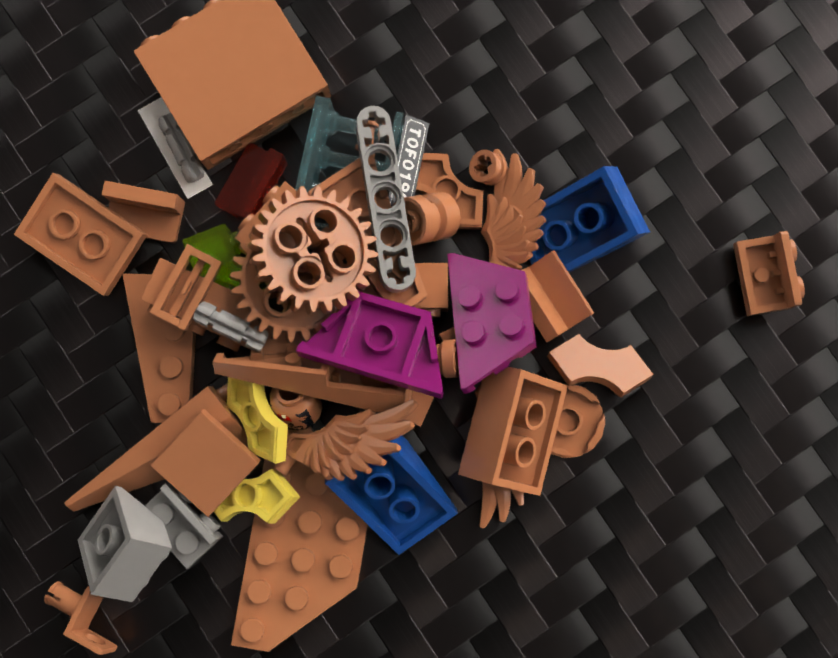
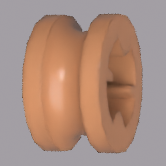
(479, 164)

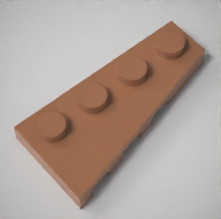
(350, 183)
(163, 353)

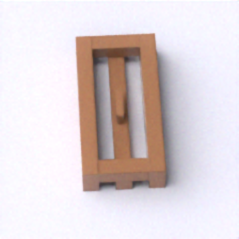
(173, 280)

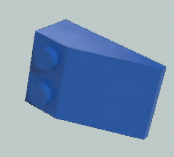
(590, 219)
(397, 499)

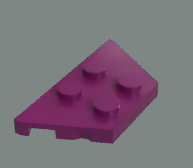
(489, 317)
(380, 342)

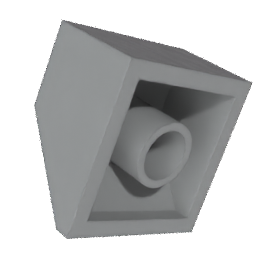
(122, 547)

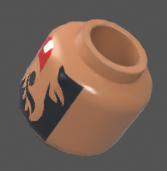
(295, 409)

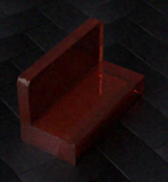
(251, 181)

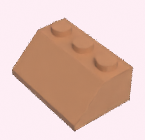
(513, 430)

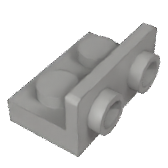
(187, 527)

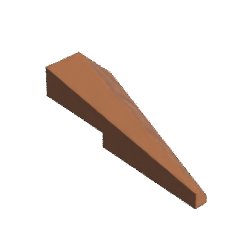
(312, 378)
(134, 467)

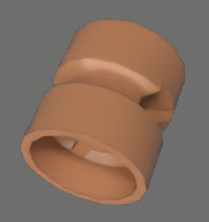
(431, 217)

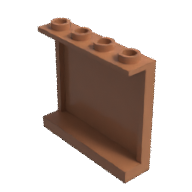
(231, 75)

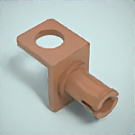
(82, 611)

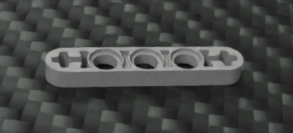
(385, 180)

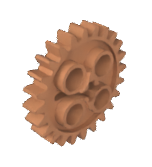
(282, 263)
(257, 300)

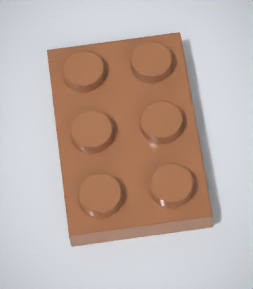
(80, 234)

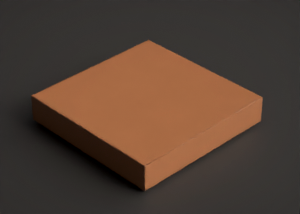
(206, 462)

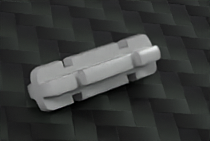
(181, 149)
(230, 326)

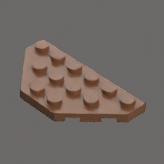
(298, 562)

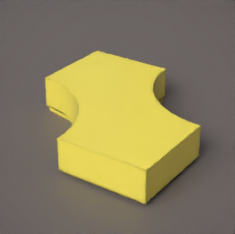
(263, 428)
(266, 496)

